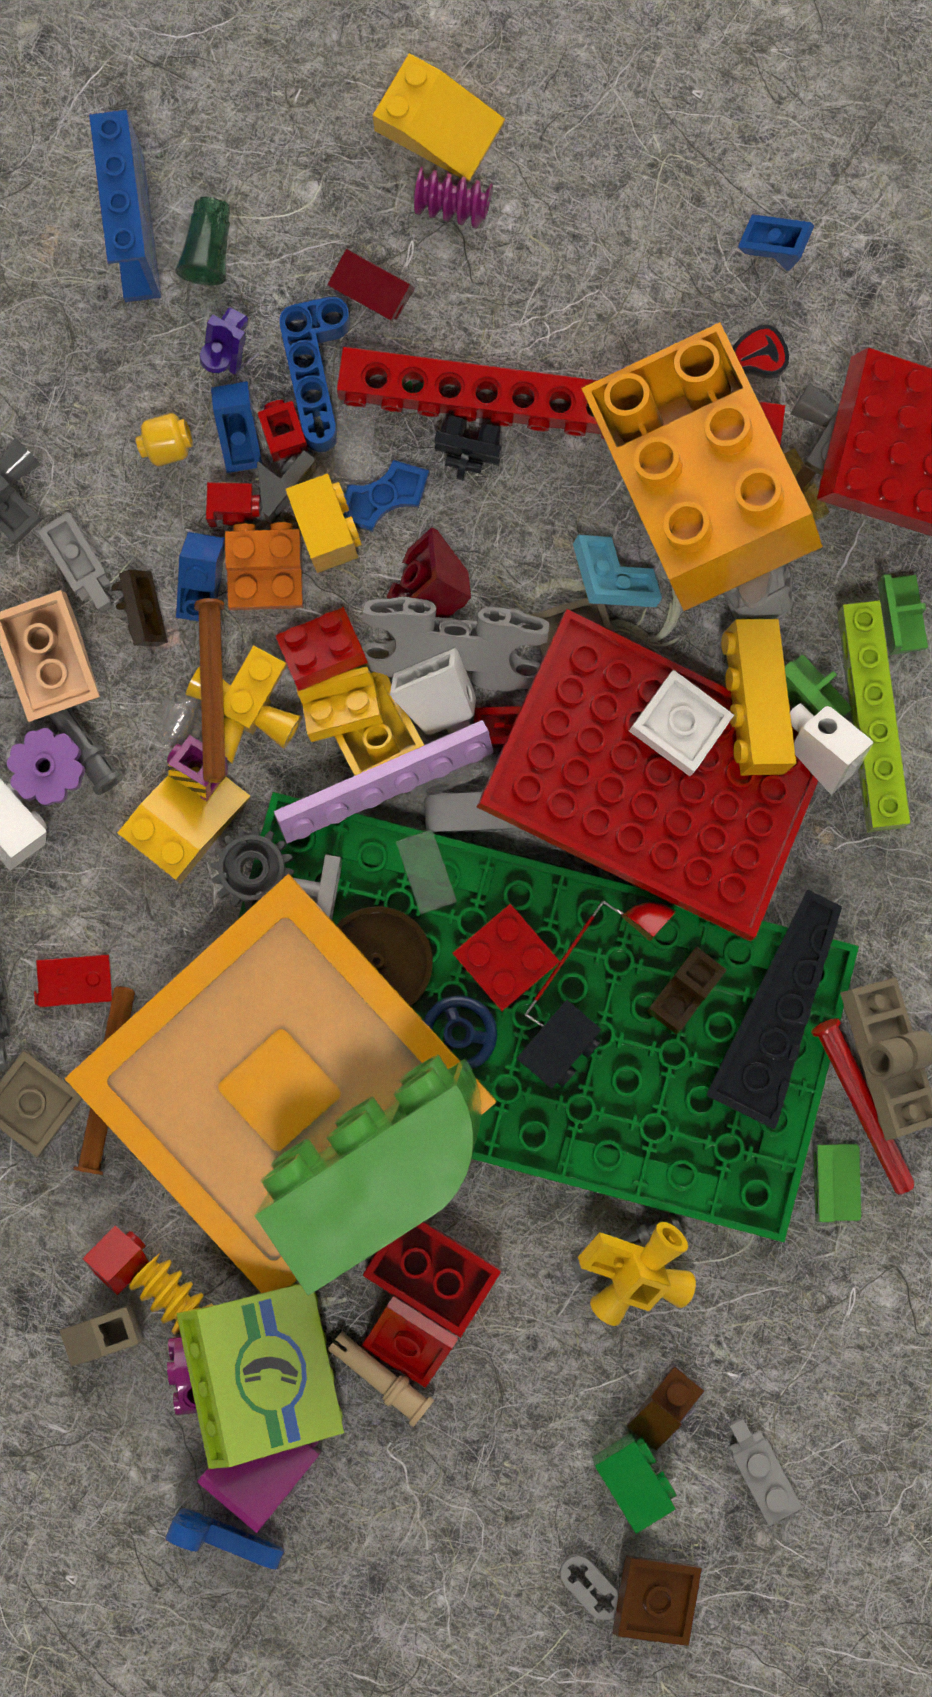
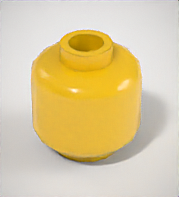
(164, 439)

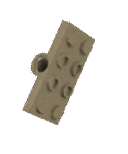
(891, 1057)

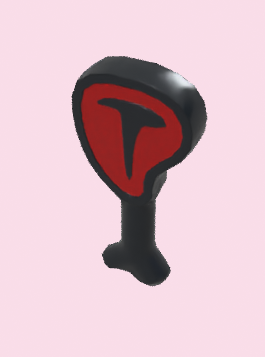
(762, 352)

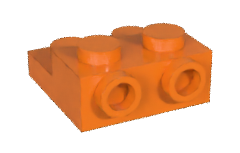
(264, 567)

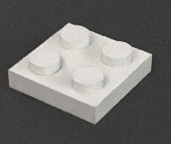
(681, 723)

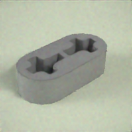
(583, 1592)

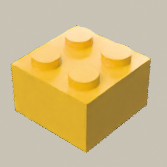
(320, 517)

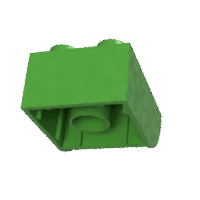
(376, 1176)

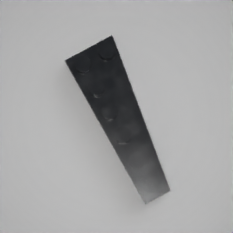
(768, 1041)

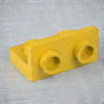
(341, 704)

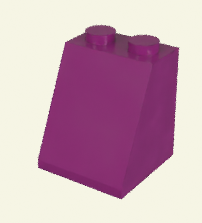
(259, 1486)

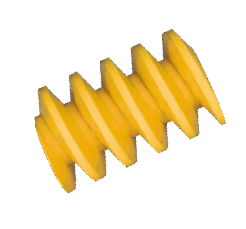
(166, 1291)

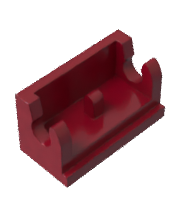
(370, 285)

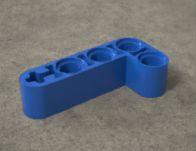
(313, 377)

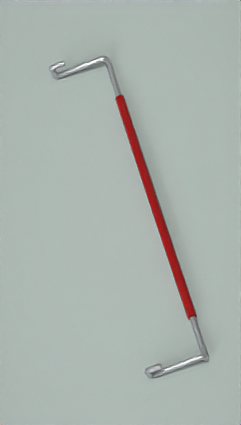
(565, 957)

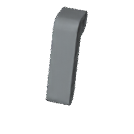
(459, 815)

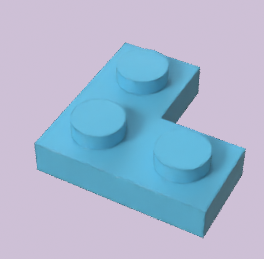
(608, 581)

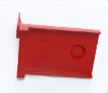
(73, 981)

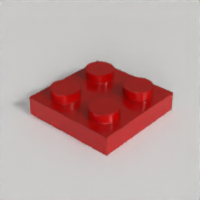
(321, 648)
(506, 957)
(409, 1342)

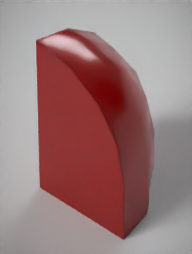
(648, 917)

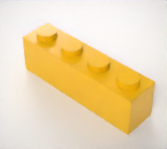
(758, 697)

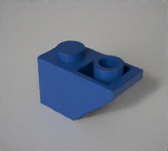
(198, 572)

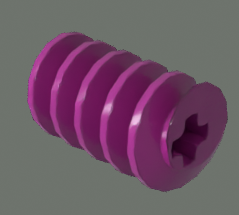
(451, 198)

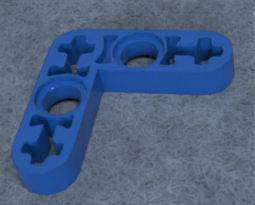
(192, 1529)

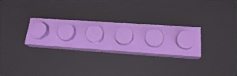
(384, 782)

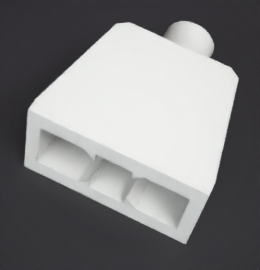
(436, 693)
(828, 745)

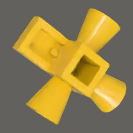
(248, 702)
(638, 1273)

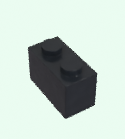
(559, 1045)

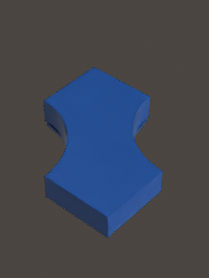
(399, 487)

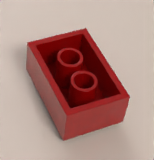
(434, 1276)

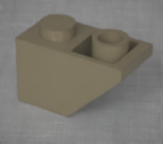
(102, 1335)

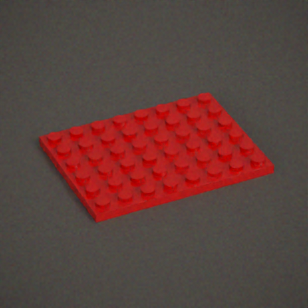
(617, 803)

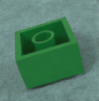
(633, 1483)

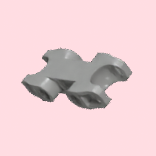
(482, 645)

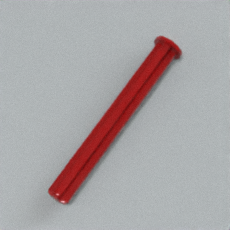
(863, 1104)

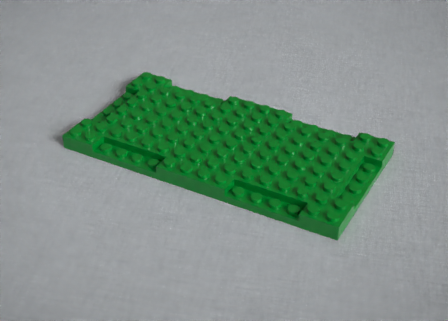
(637, 1106)

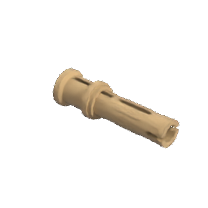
(395, 1389)

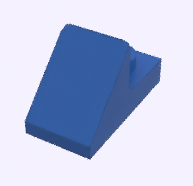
(776, 239)

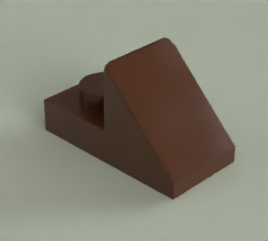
(665, 1408)

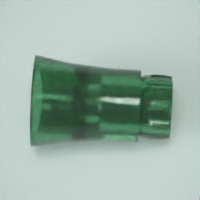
(206, 243)

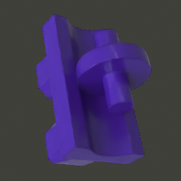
(224, 342)

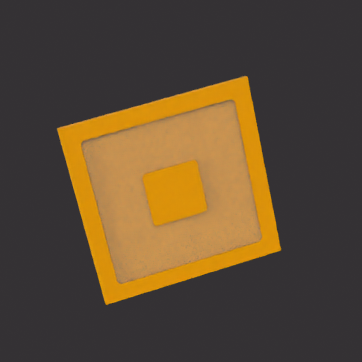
(250, 1057)

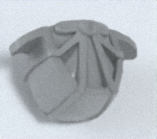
(762, 597)

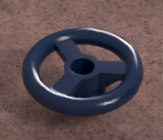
(449, 1006)

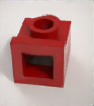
(282, 414)
(231, 503)

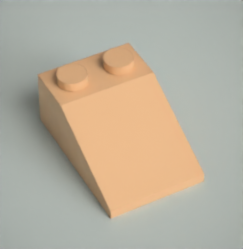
(46, 655)

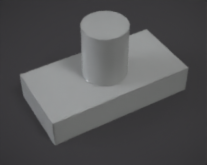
(325, 892)

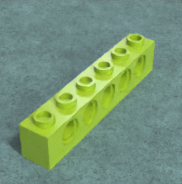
(874, 715)

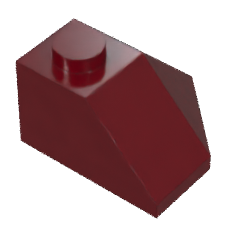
(434, 575)

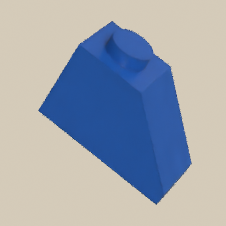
(236, 426)

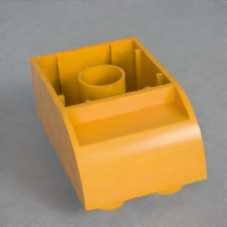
(703, 467)

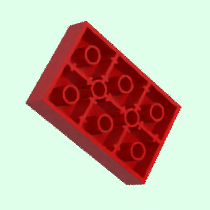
(883, 442)

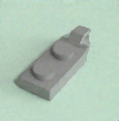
(76, 560)
(762, 1473)

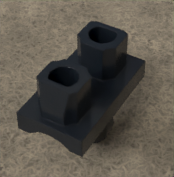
(484, 449)

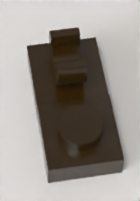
(141, 607)

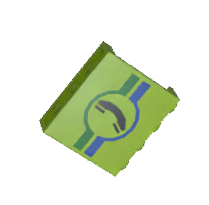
(260, 1375)

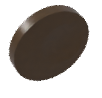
(393, 947)

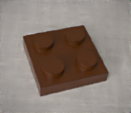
(657, 1600)

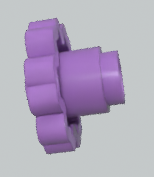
(28, 761)

